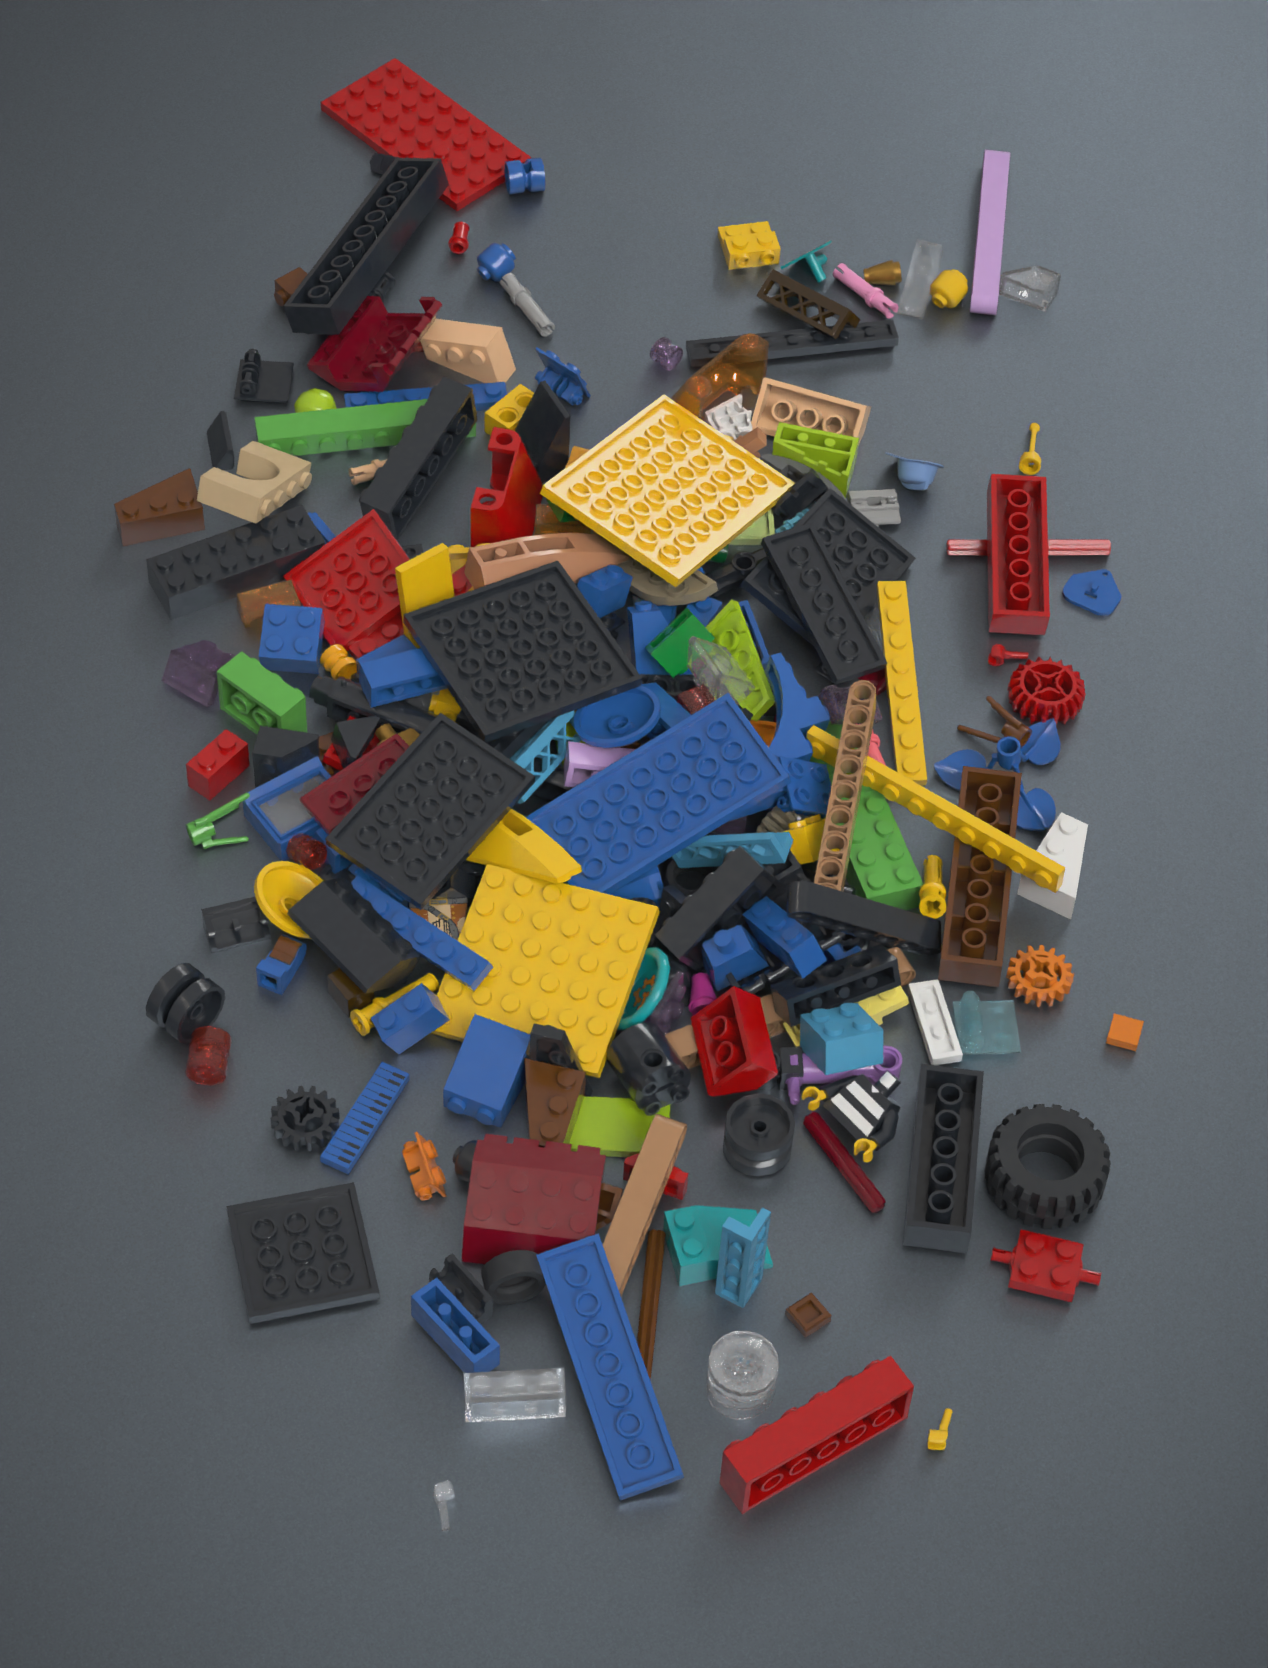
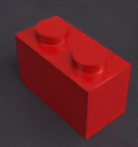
(217, 764)

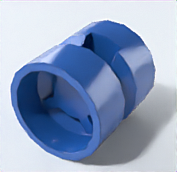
(524, 176)

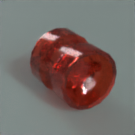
(307, 851)

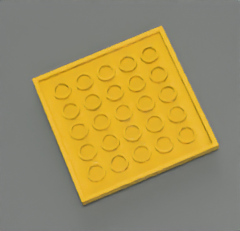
(555, 958)

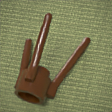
(1011, 728)

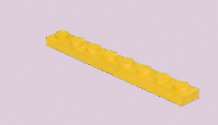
(901, 681)

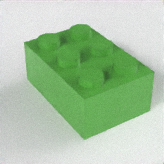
(259, 696)

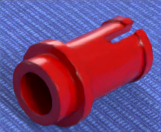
(458, 242)

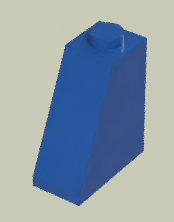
(644, 625)

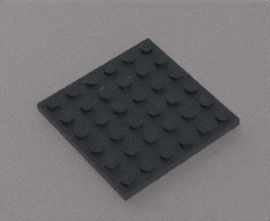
(521, 651)

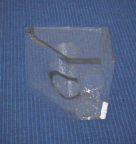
(717, 670)

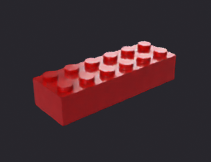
(1017, 554)
(815, 1433)

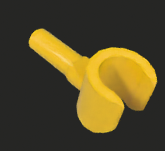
(938, 1438)

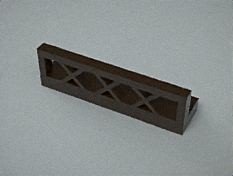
(807, 298)

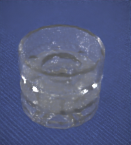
(742, 1375)

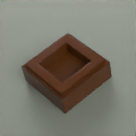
(808, 1315)

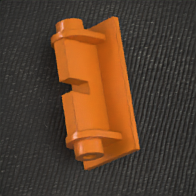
(430, 1177)

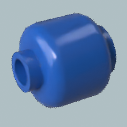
(495, 262)

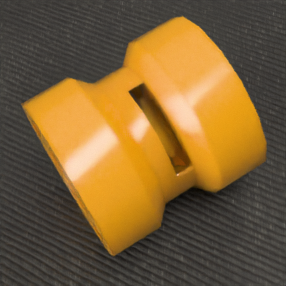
(336, 661)

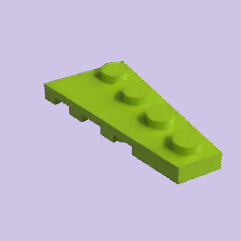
(733, 633)

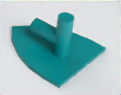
(814, 262)

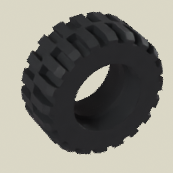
(1056, 1133)

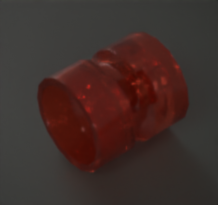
(208, 1055)

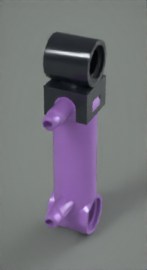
(798, 1069)

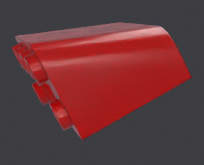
(513, 487)

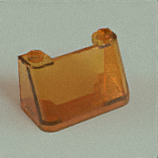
(734, 369)

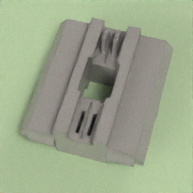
(876, 505)

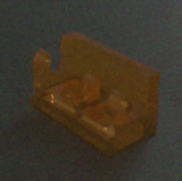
(252, 603)

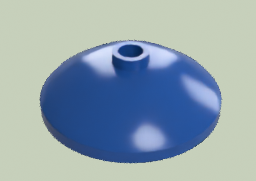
(618, 719)

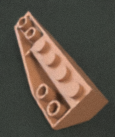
(576, 552)

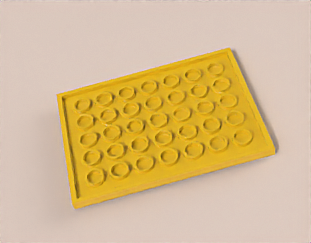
(667, 489)

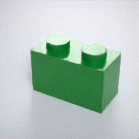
(671, 644)

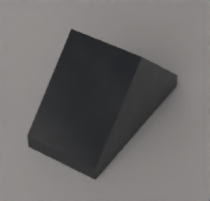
(353, 738)

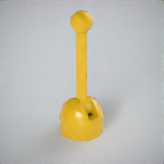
(1031, 456)

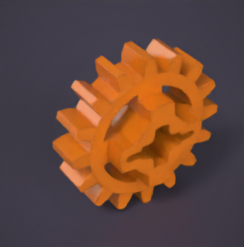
(1039, 975)

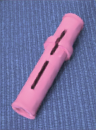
(873, 296)

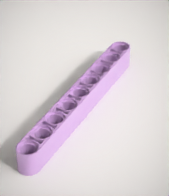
(990, 232)

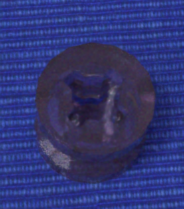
(666, 353)

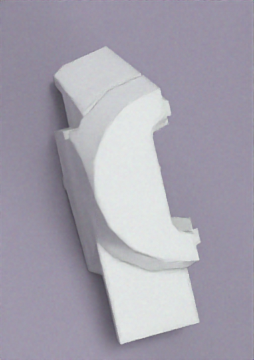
(730, 418)

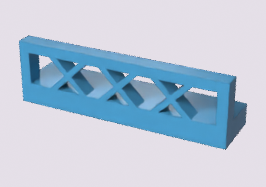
(541, 741)
(712, 849)
(742, 1258)

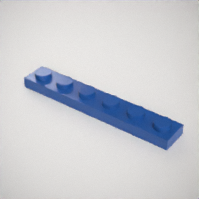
(484, 395)
(426, 938)

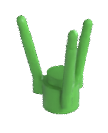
(202, 828)

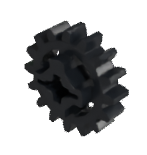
(308, 1114)

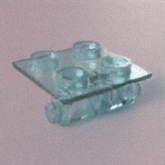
(986, 1026)

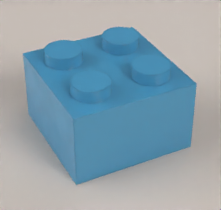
(841, 1038)

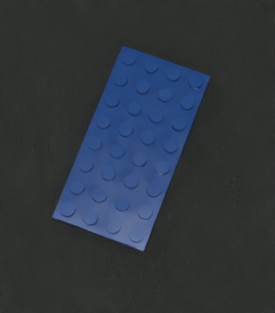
(662, 796)

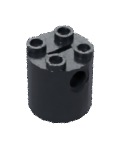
(649, 1067)

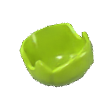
(314, 400)

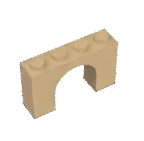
(271, 482)

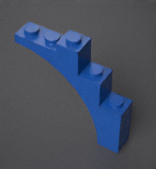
(793, 720)

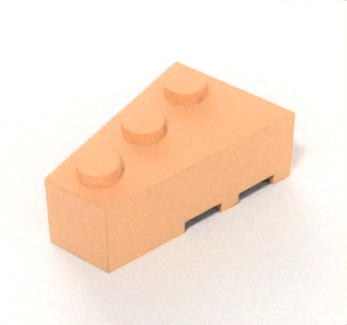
(469, 349)

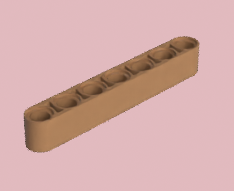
(642, 1196)

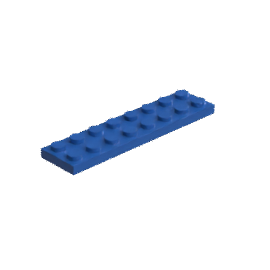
(610, 1367)

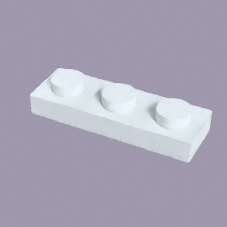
(934, 1022)

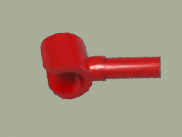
(999, 653)

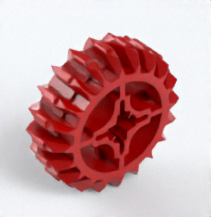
(1047, 686)

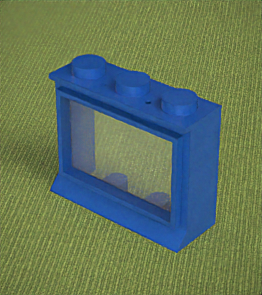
(276, 806)

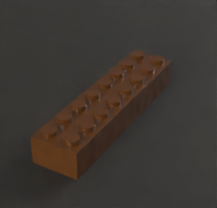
(979, 884)

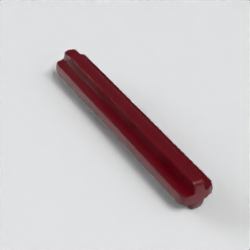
(844, 1162)

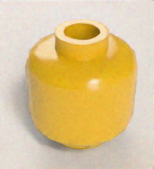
(949, 289)

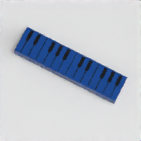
(364, 1118)

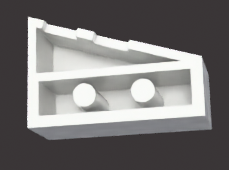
(1066, 847)

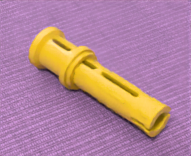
(932, 891)
(362, 1018)

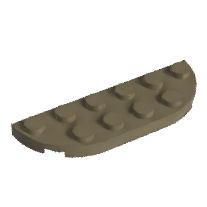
(656, 590)

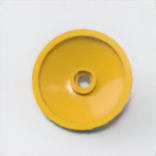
(280, 888)

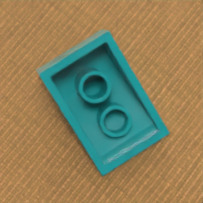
(695, 1240)

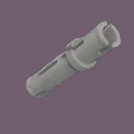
(522, 297)

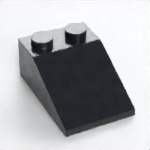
(545, 432)

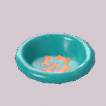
(647, 989)

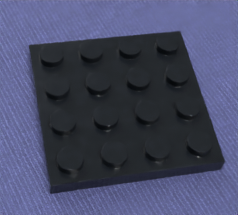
(302, 1252)

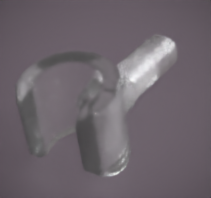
(442, 1493)

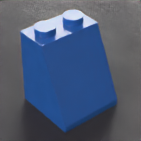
(487, 1071)

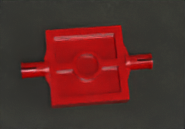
(1046, 1265)

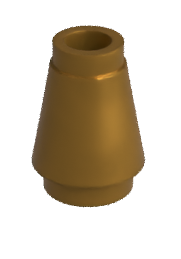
(884, 273)

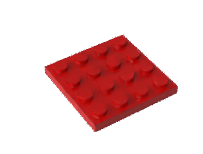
(352, 580)

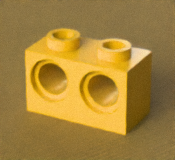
(508, 410)

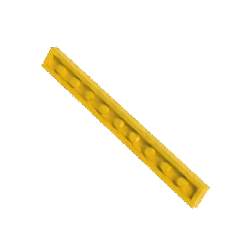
(946, 815)

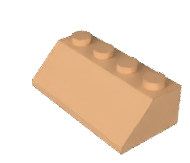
(808, 409)

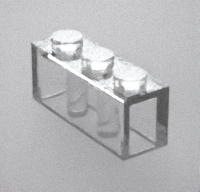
(514, 1395)

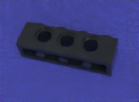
(837, 983)

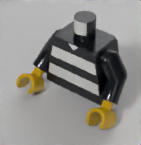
(861, 1108)

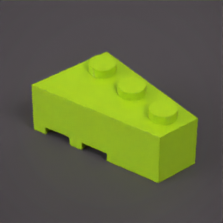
(824, 451)

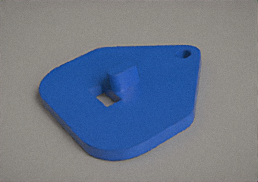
(1095, 585)

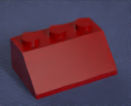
(734, 1043)

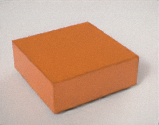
(1124, 1032)

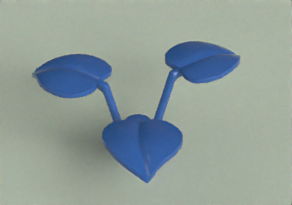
(1036, 807)

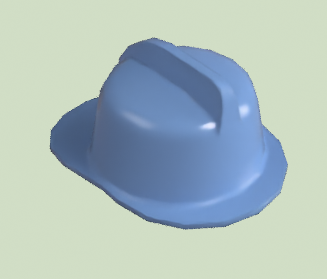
(916, 473)

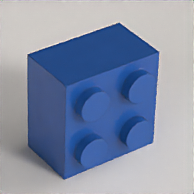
(291, 638)

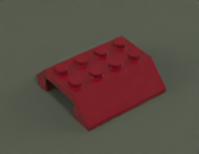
(372, 345)
(529, 1196)

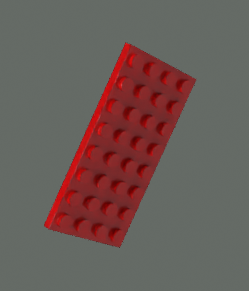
(413, 119)

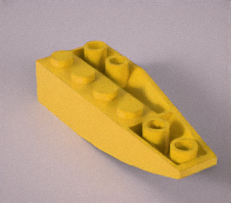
(525, 850)

